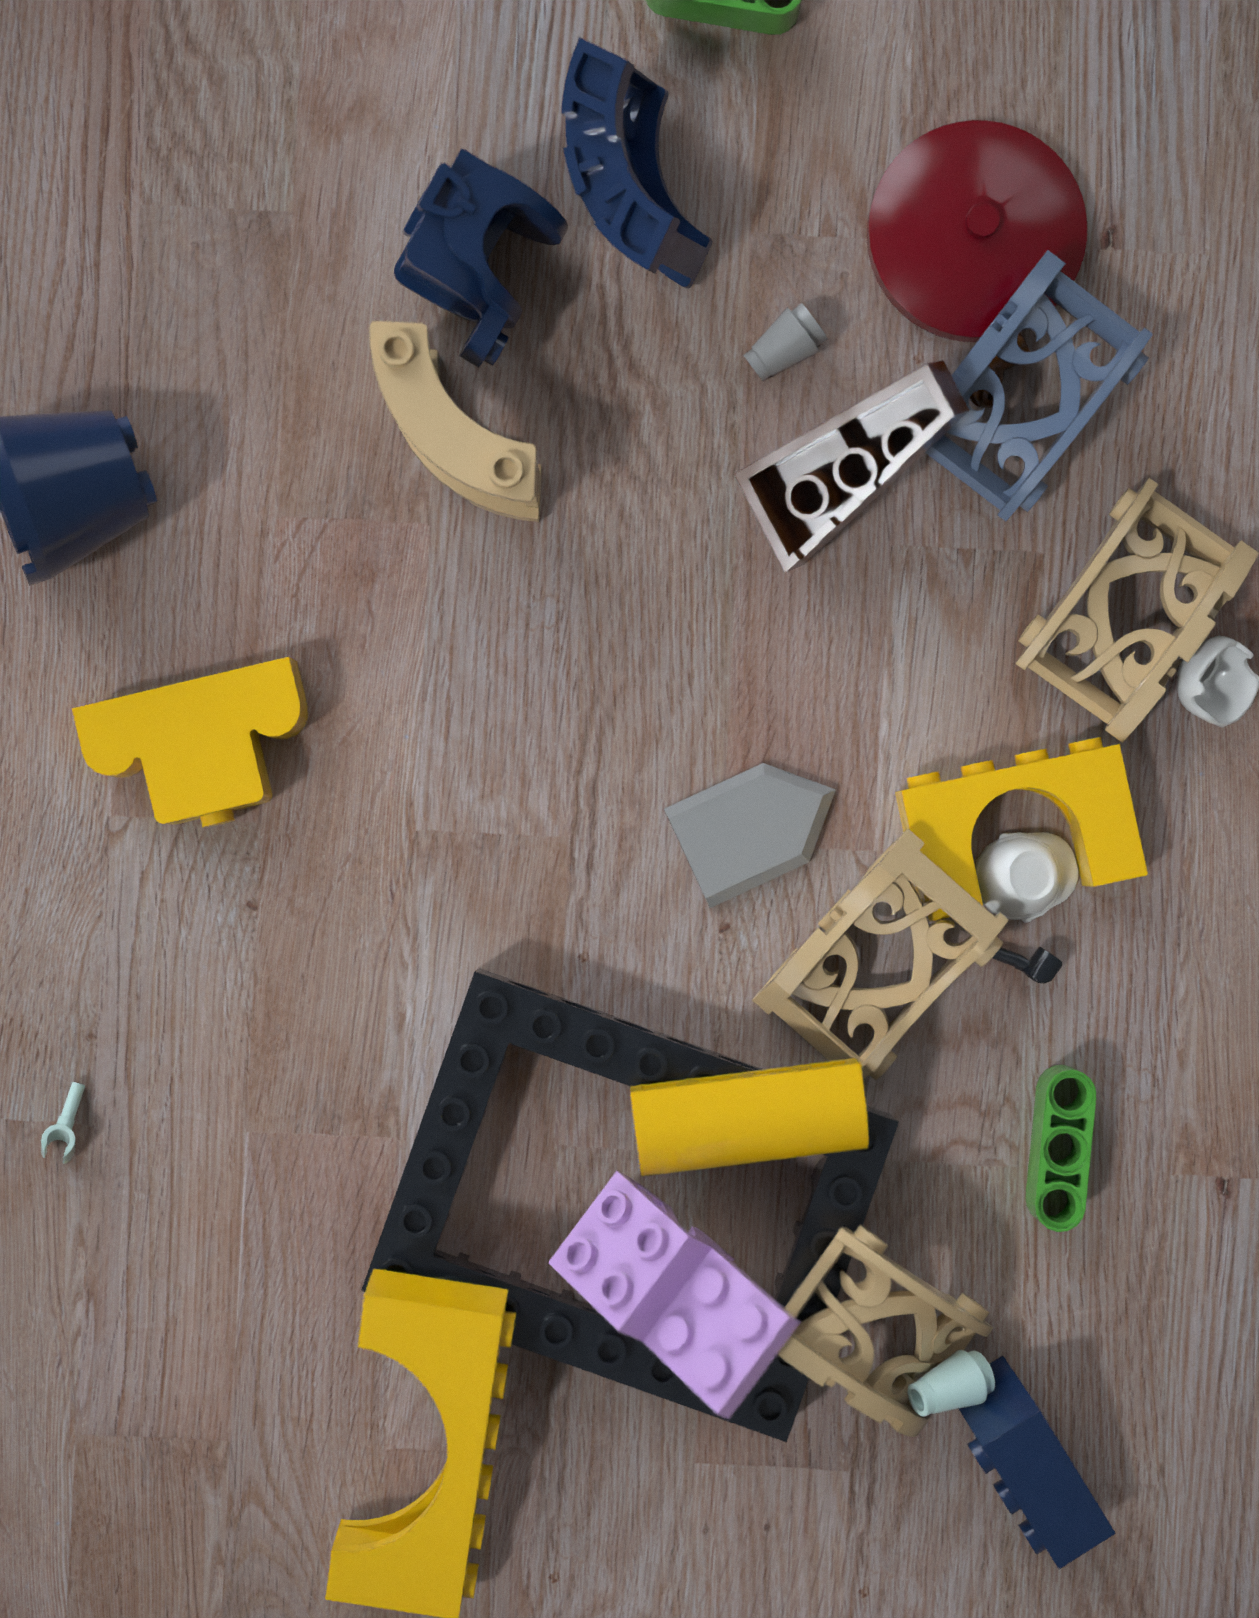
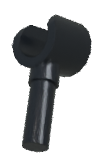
(1040, 968)

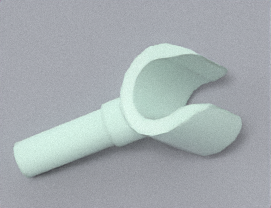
(64, 1124)

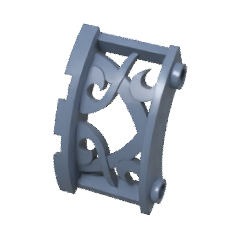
(1033, 310)

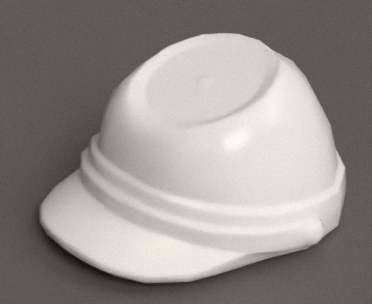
(1026, 874)

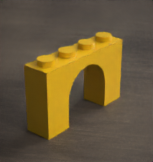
(1085, 786)

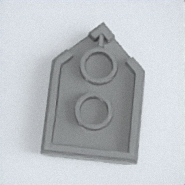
(749, 829)

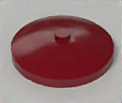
(968, 222)

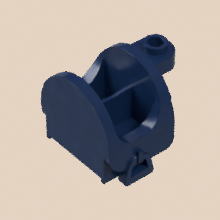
(454, 236)

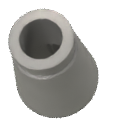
(786, 342)

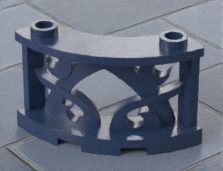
(616, 166)

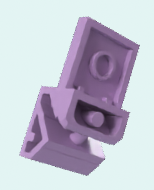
(674, 1293)

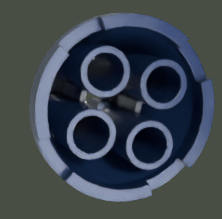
(68, 486)

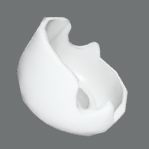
(1218, 681)

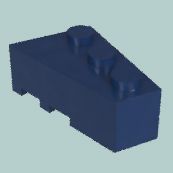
(1034, 1471)

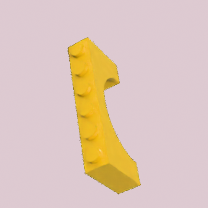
(452, 1344)

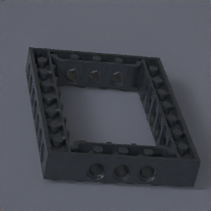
(555, 1323)

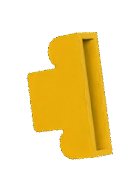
(197, 739)

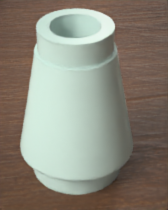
(953, 1384)

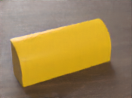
(750, 1117)

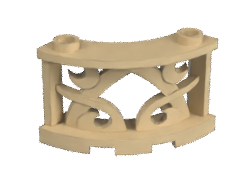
(456, 450)
(1212, 576)
(887, 881)
(818, 1339)

